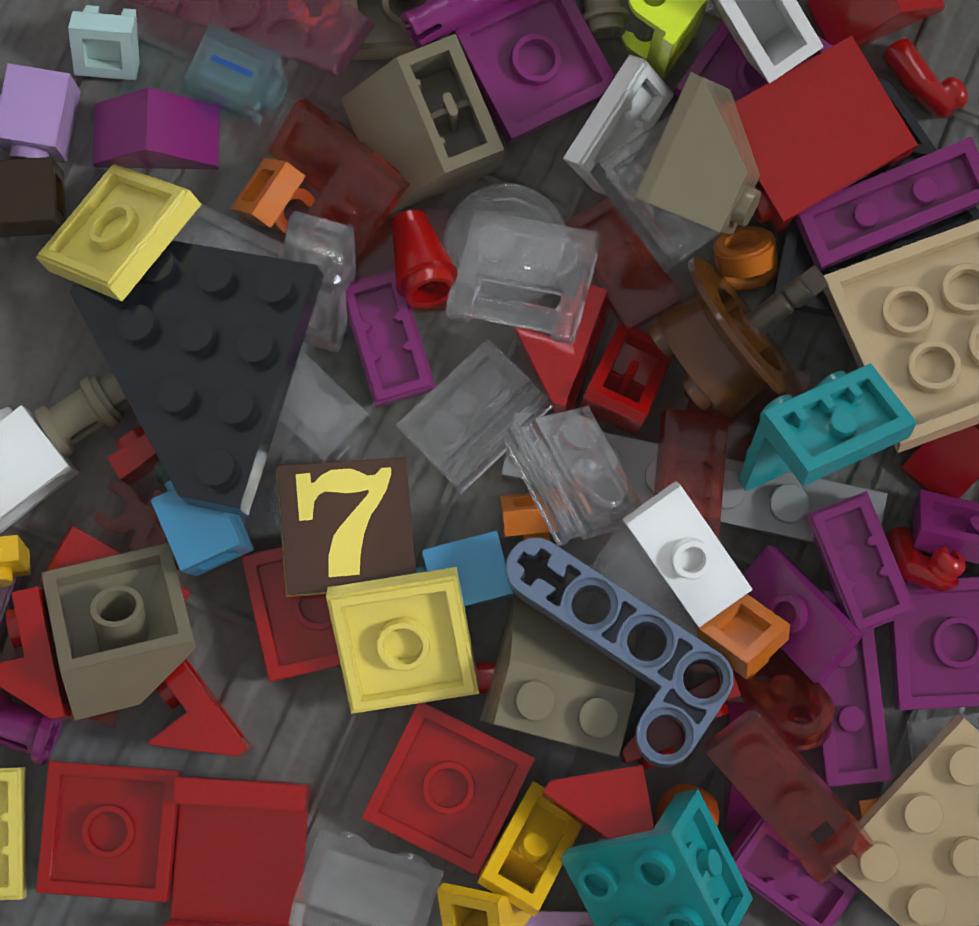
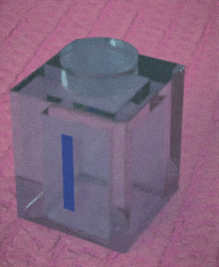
(236, 75)

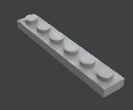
(769, 509)

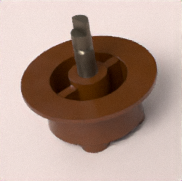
(728, 343)

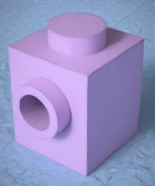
(37, 112)

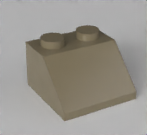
(558, 684)

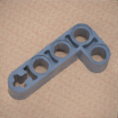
(611, 639)

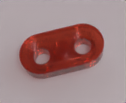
(790, 698)

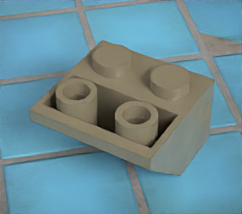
(427, 120)

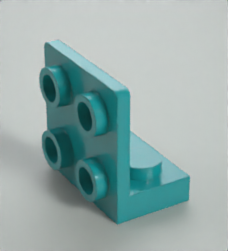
(826, 428)
(662, 875)

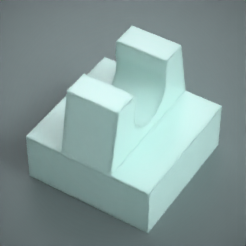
(104, 43)

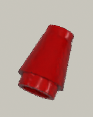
(420, 261)

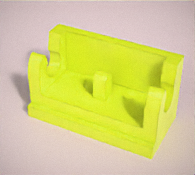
(675, 28)

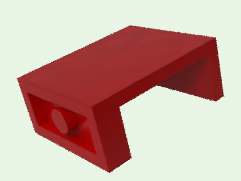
(820, 132)
(237, 851)

